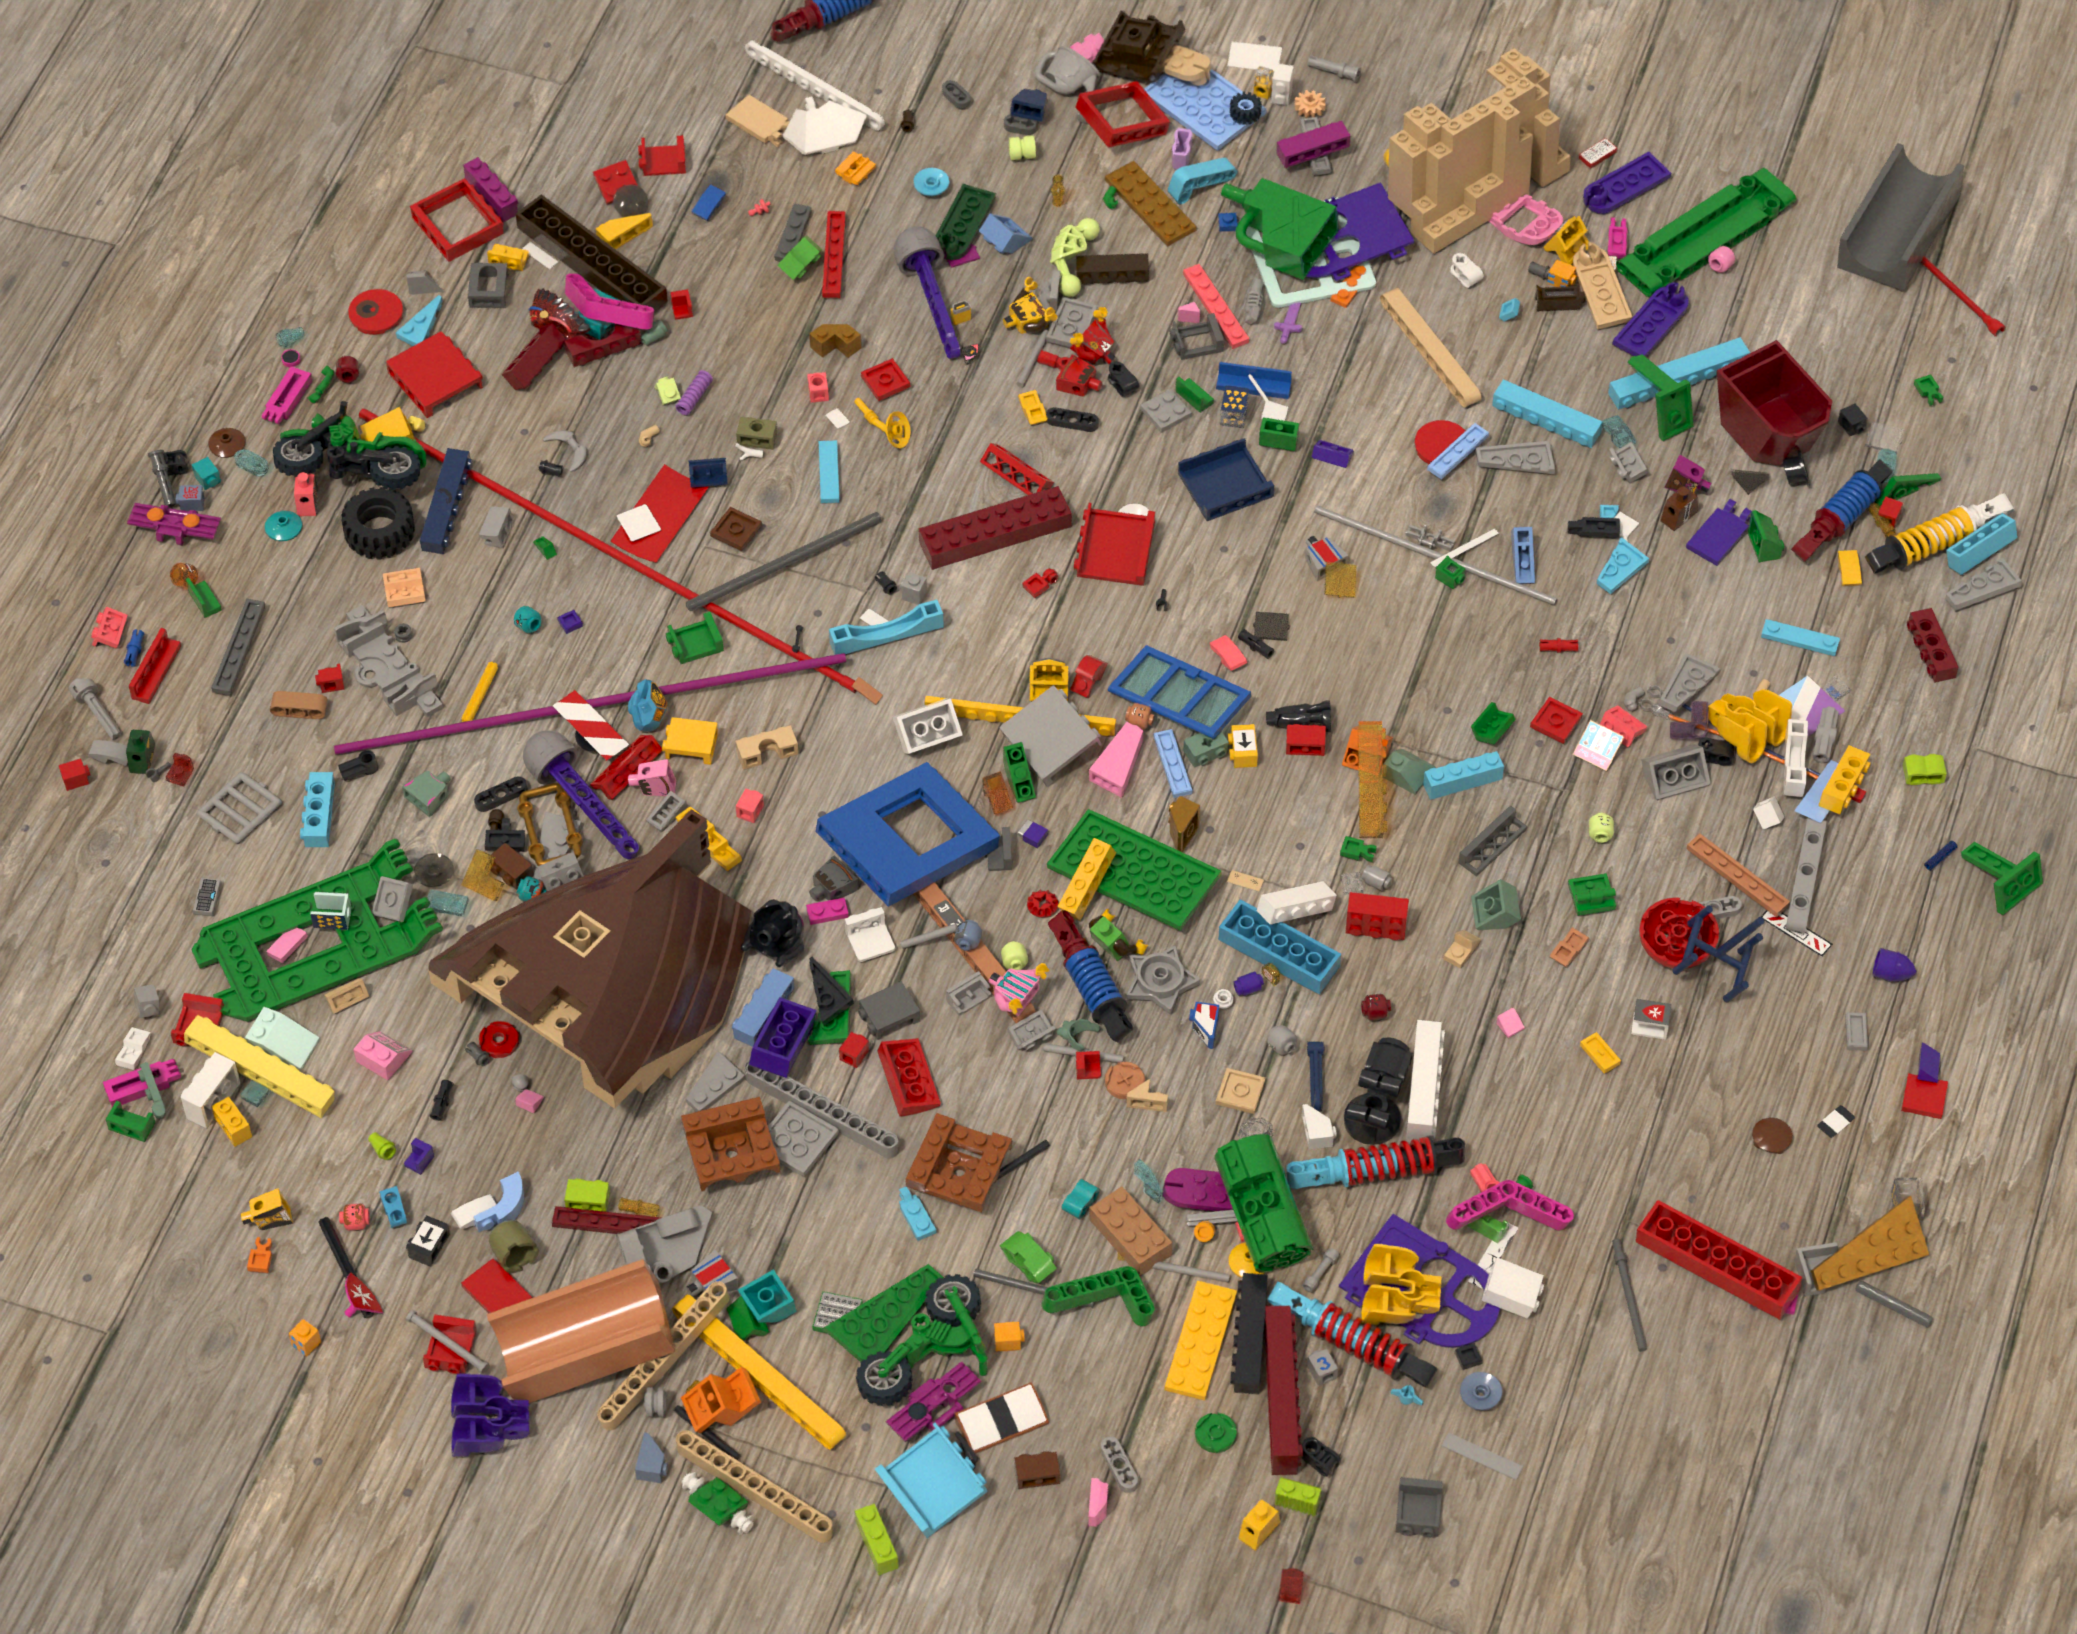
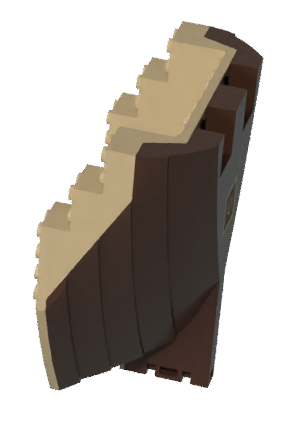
(623, 956)

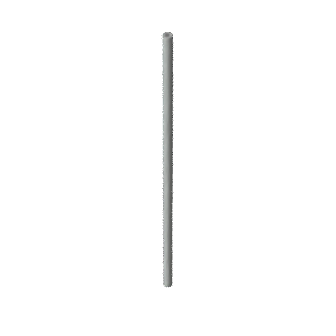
(1433, 554)

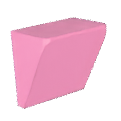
(1189, 313)
(1510, 1022)
(529, 1100)

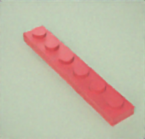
(1215, 304)

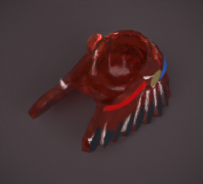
(550, 309)

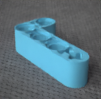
(1198, 176)

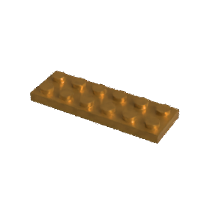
(1150, 203)

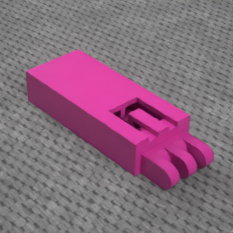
(289, 392)
(130, 1088)

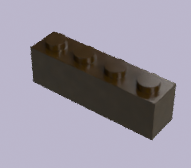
(1112, 268)

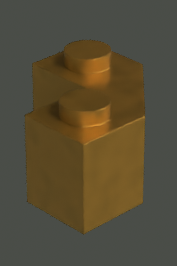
(833, 336)

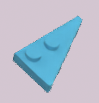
(420, 325)

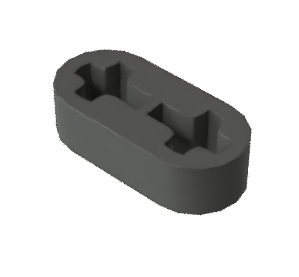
(1020, 125)

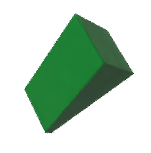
(545, 547)

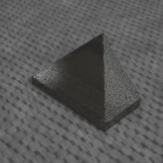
(1749, 479)

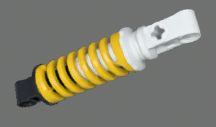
(1936, 534)

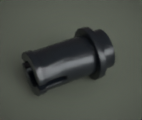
(551, 468)
(888, 586)

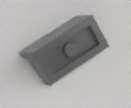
(1001, 857)

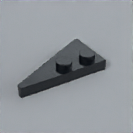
(830, 995)

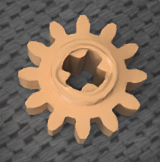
(1310, 104)

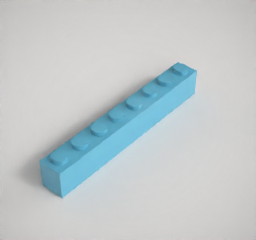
(1692, 367)

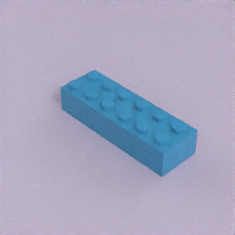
(1280, 944)

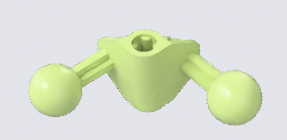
(1069, 244)

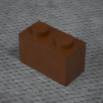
(511, 866)
(1037, 1470)

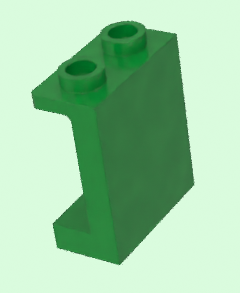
(695, 640)

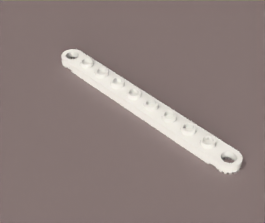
(810, 82)

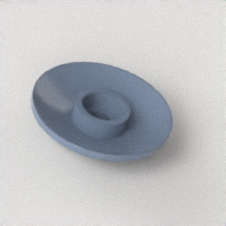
(1481, 1383)

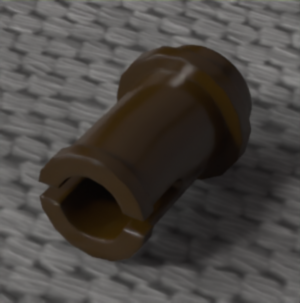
(907, 124)

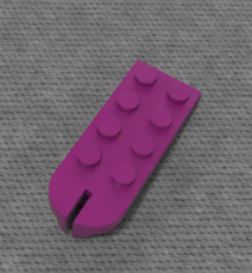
(1196, 1190)

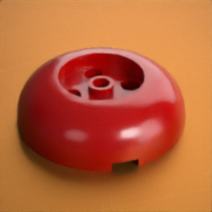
(1671, 918)

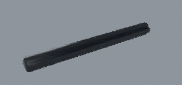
(339, 1253)

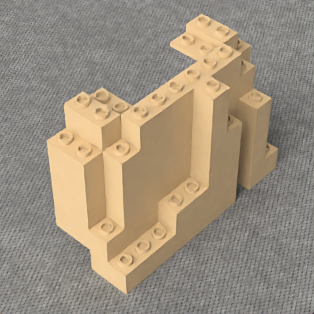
(1469, 167)

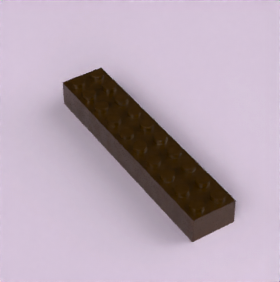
(589, 254)

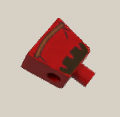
(1077, 377)

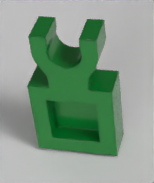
(1928, 387)
(1355, 848)

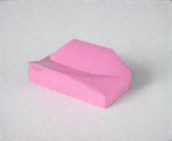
(1098, 1502)

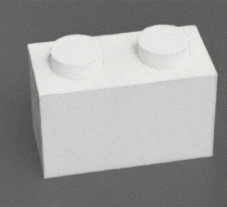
(1282, 84)

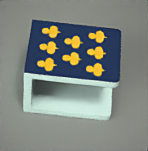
(331, 920)

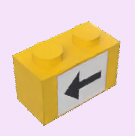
(1243, 746)

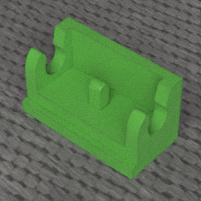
(1490, 1227)

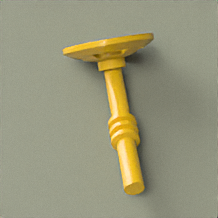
(892, 428)

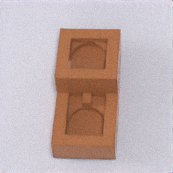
(1569, 948)

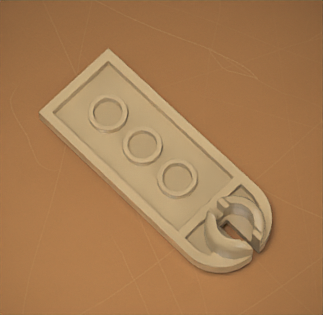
(1186, 64)
(1601, 287)

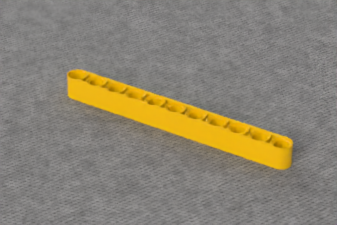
(767, 1379)

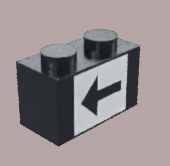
(428, 1240)

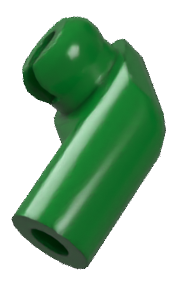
(1109, 198)

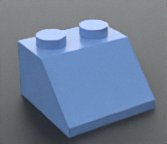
(1004, 233)

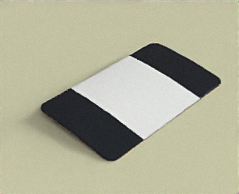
(1836, 1121)

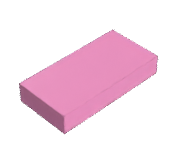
(287, 944)

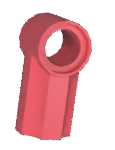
(1483, 1177)

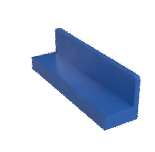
(1271, 381)

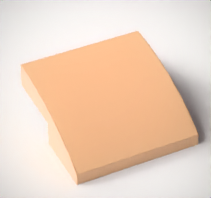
(404, 587)

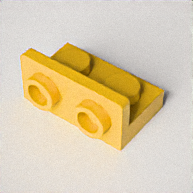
(514, 257)

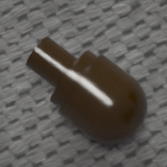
(495, 819)

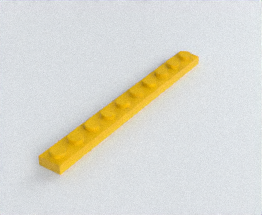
(1002, 713)

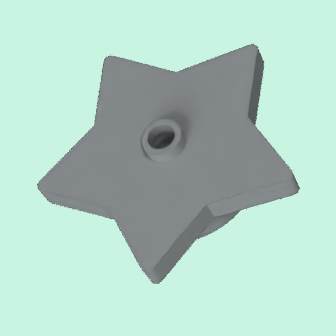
(1160, 978)

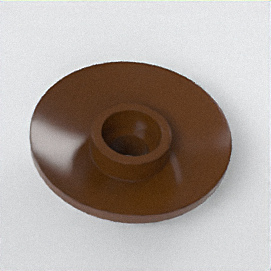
(226, 442)

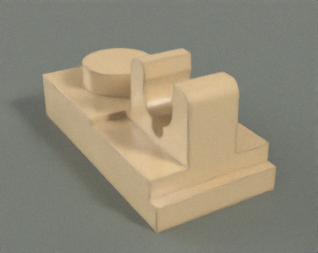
(346, 995)

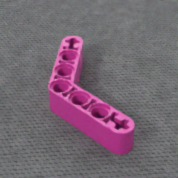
(604, 308)
(1559, 1220)

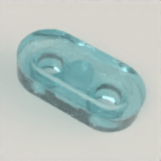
(1889, 458)
(253, 463)

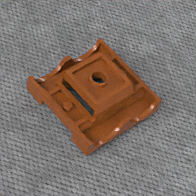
(722, 1130)
(936, 1163)

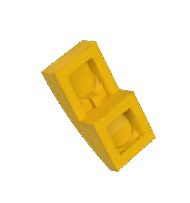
(1032, 407)
(1849, 568)

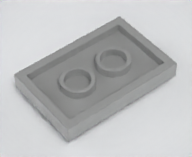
(1072, 318)

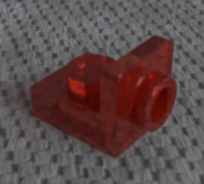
(180, 770)

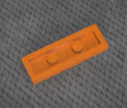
(1344, 297)

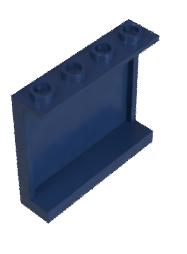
(1224, 480)

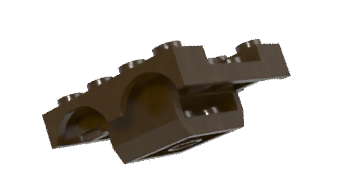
(1125, 54)

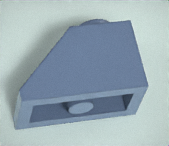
(650, 1461)

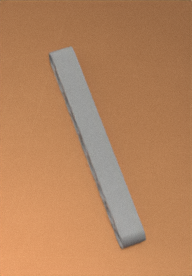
(831, 1110)

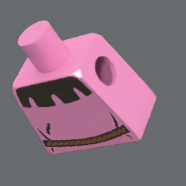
(654, 778)

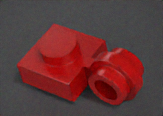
(1037, 585)

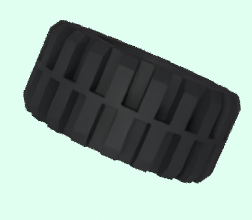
(372, 505)

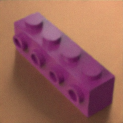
(1313, 144)
(491, 189)

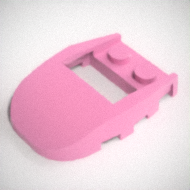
(1538, 230)

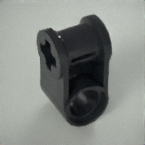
(1122, 379)
(173, 462)
(1717, 751)
(1322, 1459)

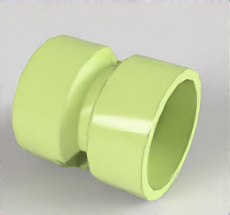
(1021, 148)

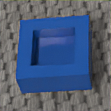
(1227, 221)

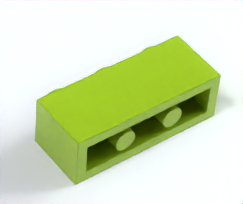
(876, 1539)

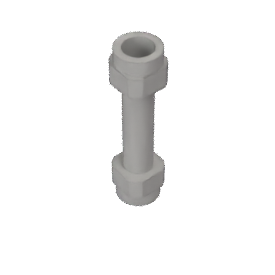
(1311, 1282)

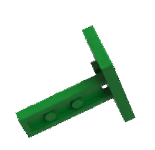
(2013, 880)

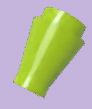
(384, 1148)

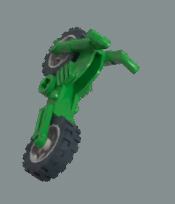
(948, 1333)

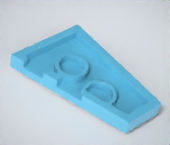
(1622, 565)

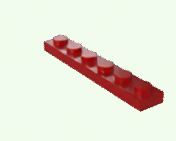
(833, 254)

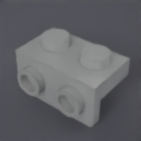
(1629, 461)
(1030, 1029)

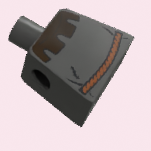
(833, 881)

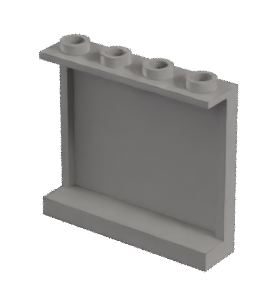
(1050, 733)

